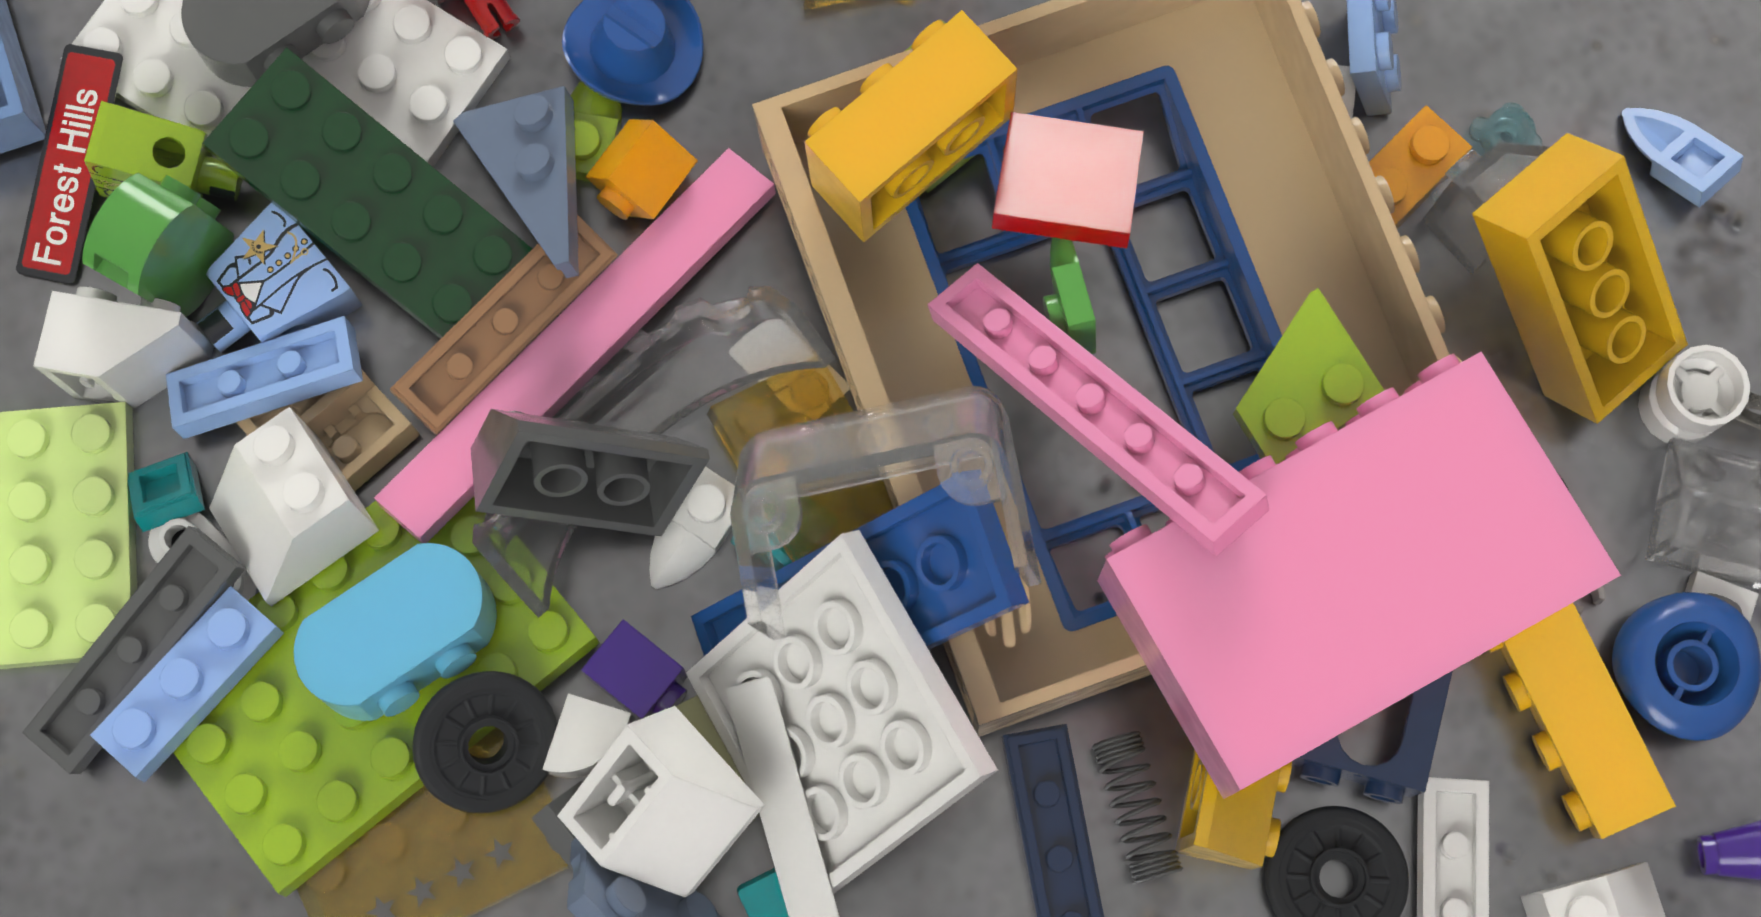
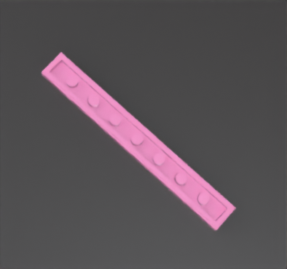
(582, 336)

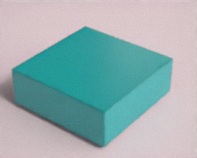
(165, 491)

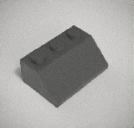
(582, 472)

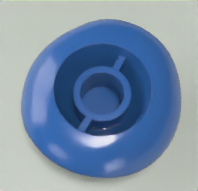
(634, 48)
(1688, 665)

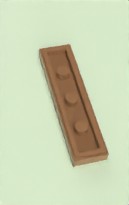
(497, 331)

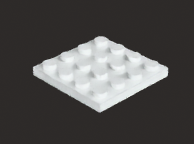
(861, 705)

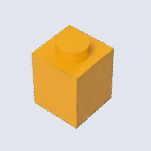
(640, 170)

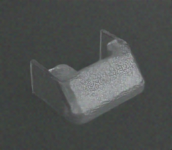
(954, 430)

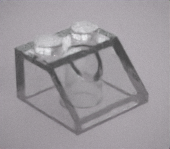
(1466, 188)

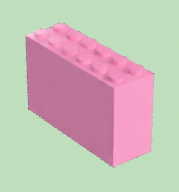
(1365, 580)

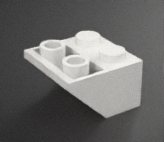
(115, 348)
(661, 805)

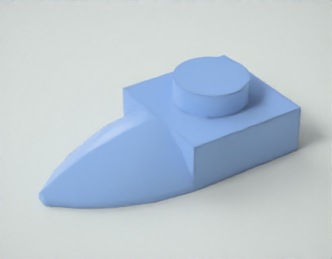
(1682, 153)

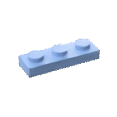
(263, 377)
(186, 684)

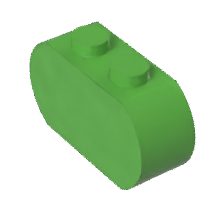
(157, 241)

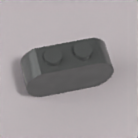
(247, 36)

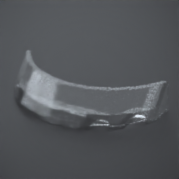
(649, 389)

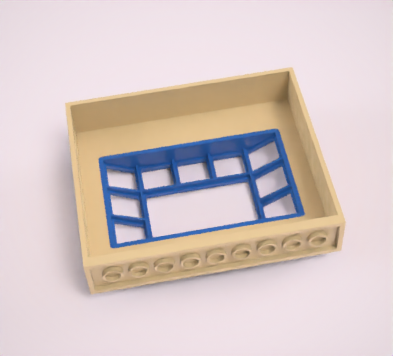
(1280, 200)

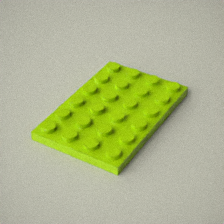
(310, 782)

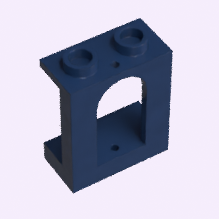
(1405, 771)

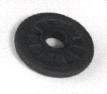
(456, 714)
(1343, 835)

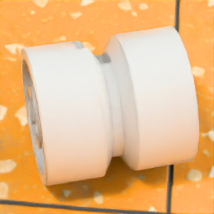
(1694, 394)

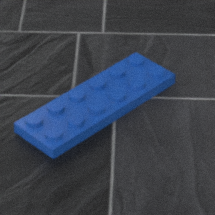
(939, 558)

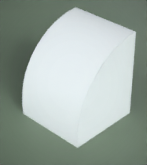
(583, 736)

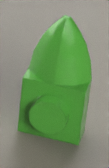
(1070, 303)

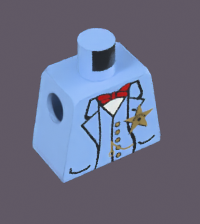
(274, 284)

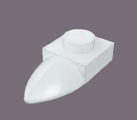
(693, 532)

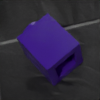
(636, 672)

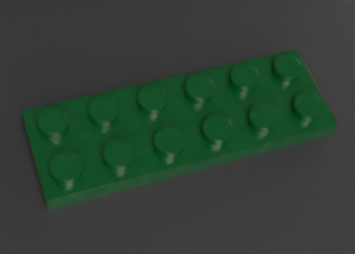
(365, 194)

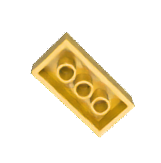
(1581, 276)

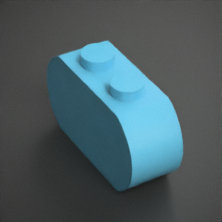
(396, 633)

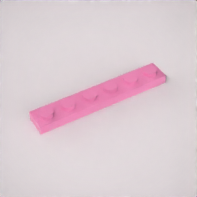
(1100, 410)

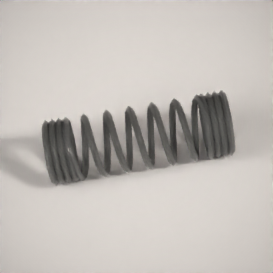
(1156, 863)

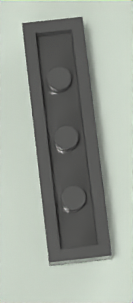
(137, 638)

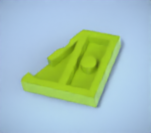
(1305, 382)

